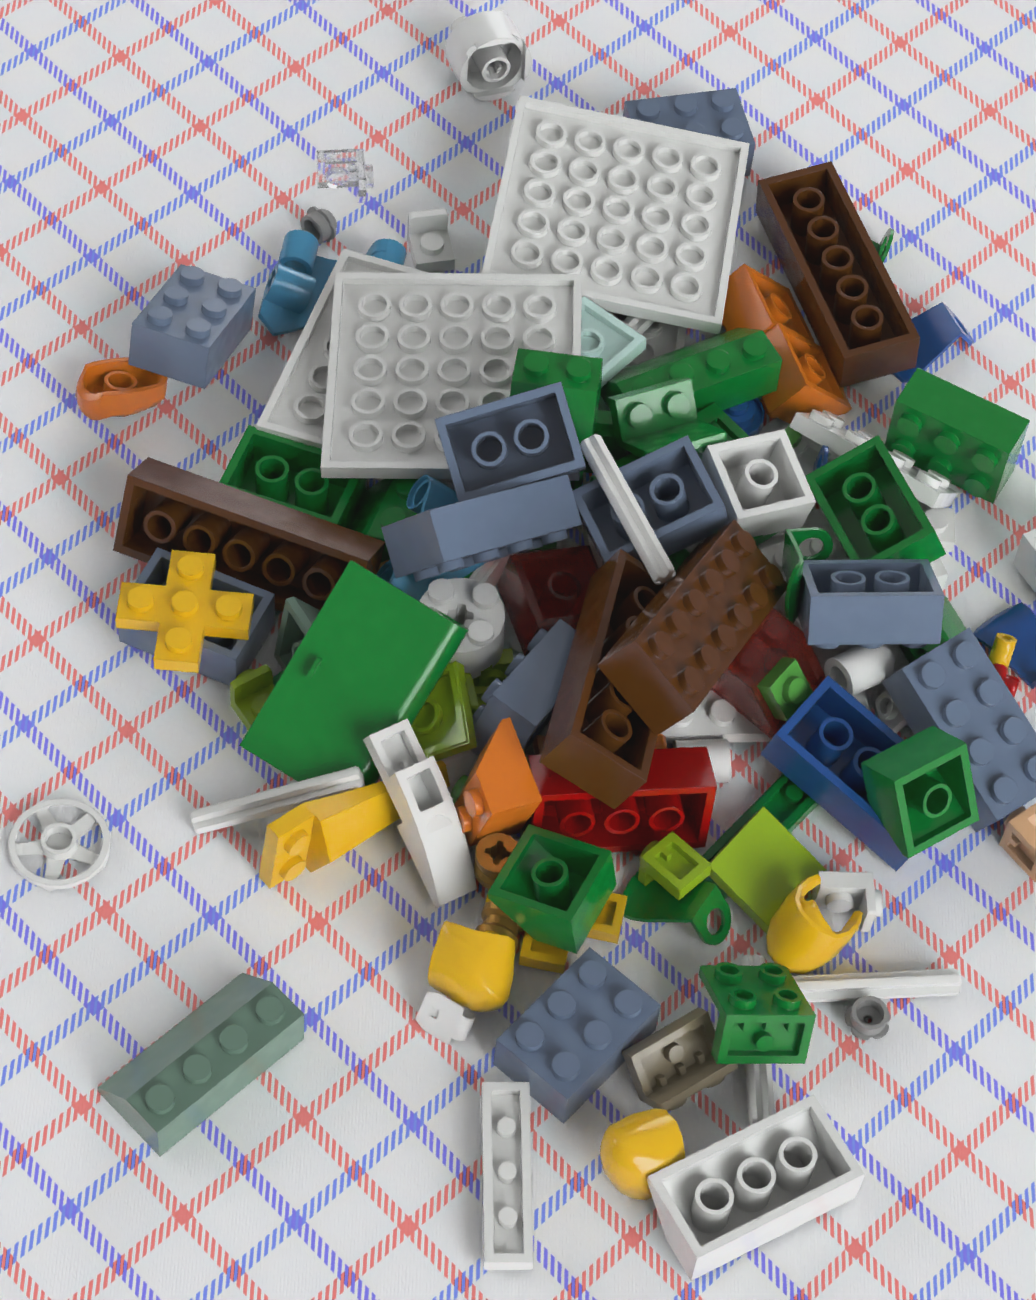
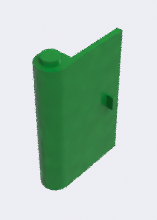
(354, 674)

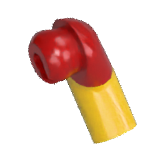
(1001, 656)

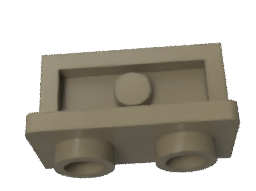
(676, 1062)

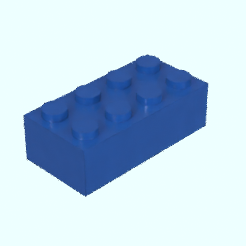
(823, 756)

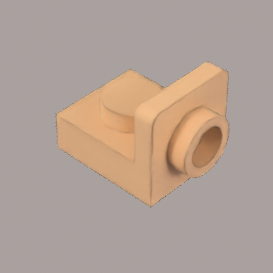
(1020, 838)

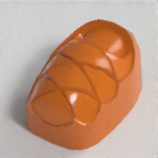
(117, 389)

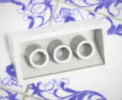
(754, 1186)

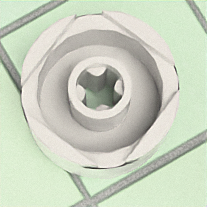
(487, 54)
(479, 610)

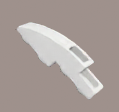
(426, 810)

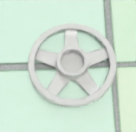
(59, 843)

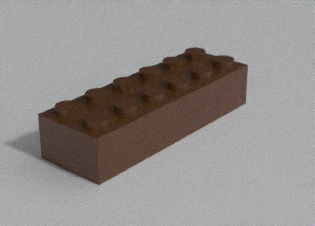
(837, 274)
(249, 534)
(694, 627)
(593, 730)

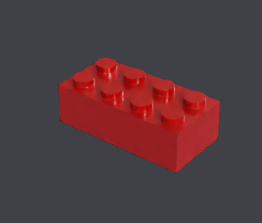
(674, 799)

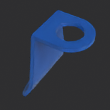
(937, 332)
(1020, 623)

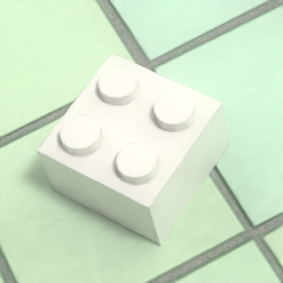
(760, 482)

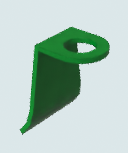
(793, 563)
(656, 904)

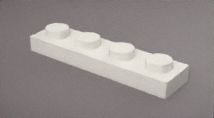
(506, 1176)

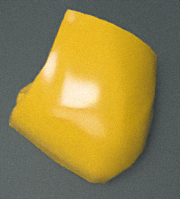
(801, 936)
(472, 967)
(639, 1148)

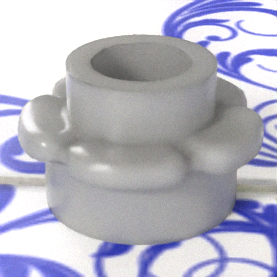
(320, 224)
(868, 1007)

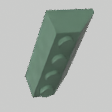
(205, 1060)

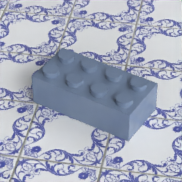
(482, 529)
(966, 697)

